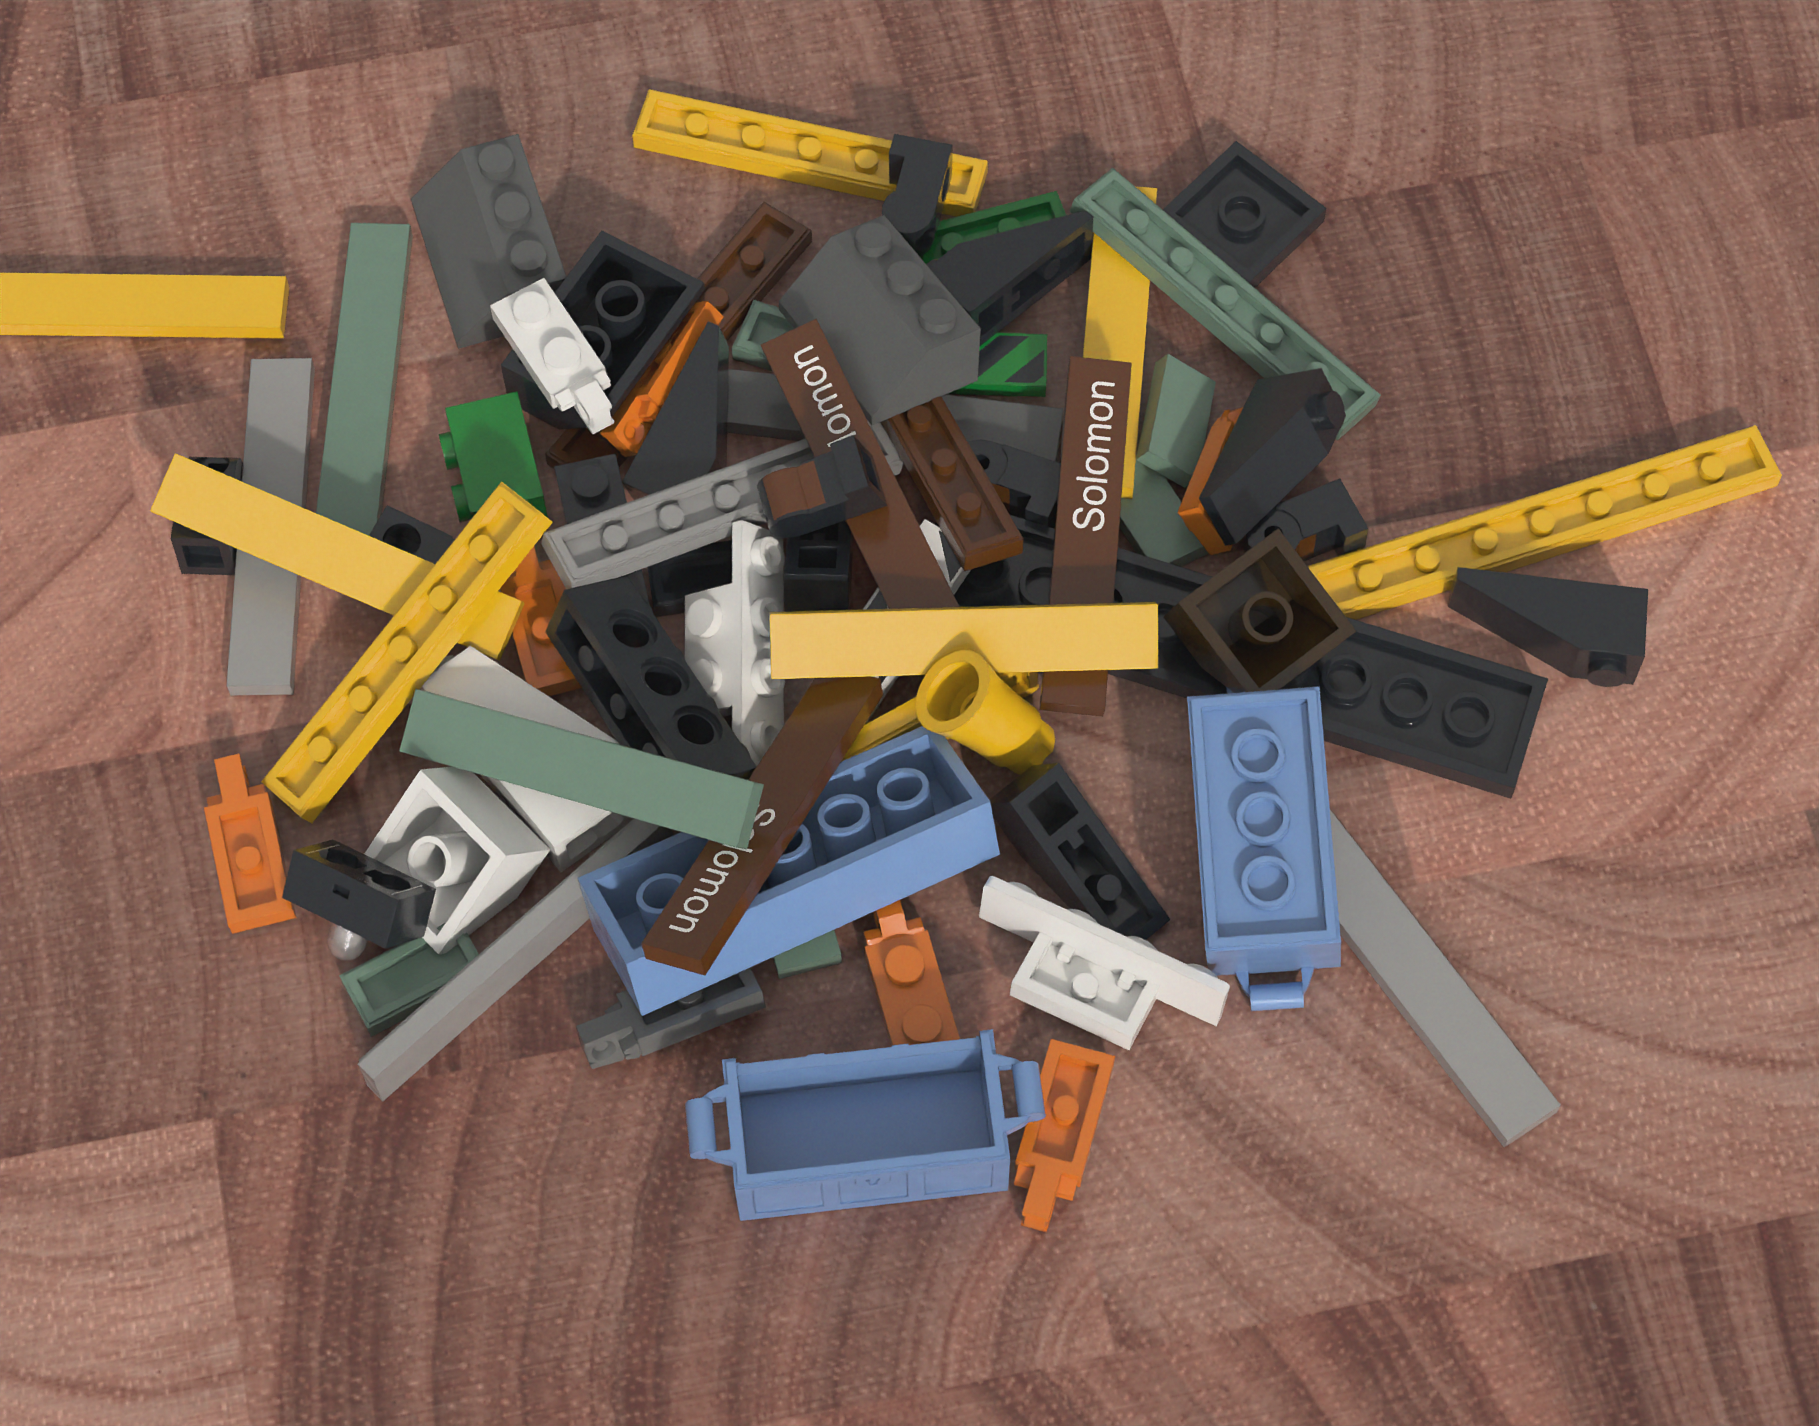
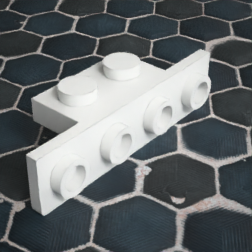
(731, 638)
(1093, 972)

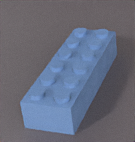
(872, 838)

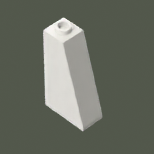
(562, 824)

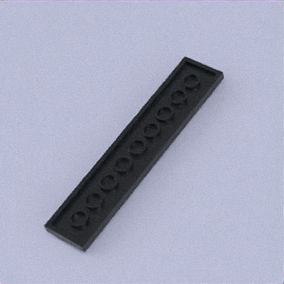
(1376, 687)

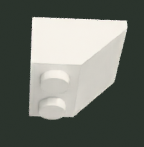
(463, 845)

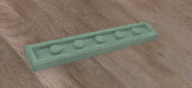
(1214, 291)
(365, 375)
(582, 768)

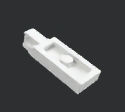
(555, 353)

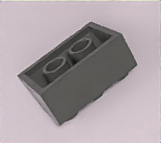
(485, 234)
(885, 320)

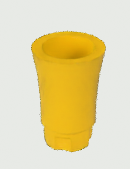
(979, 710)

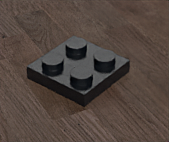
(1246, 213)

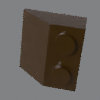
(1260, 619)

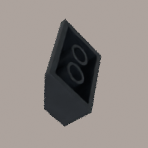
(625, 310)

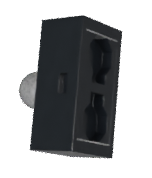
(357, 897)

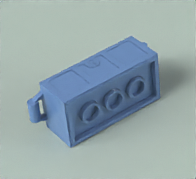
(1264, 839)
(866, 1126)

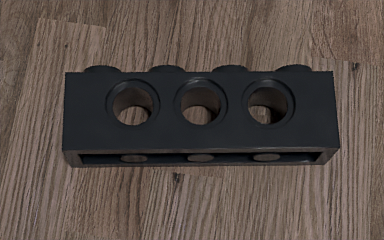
(641, 678)

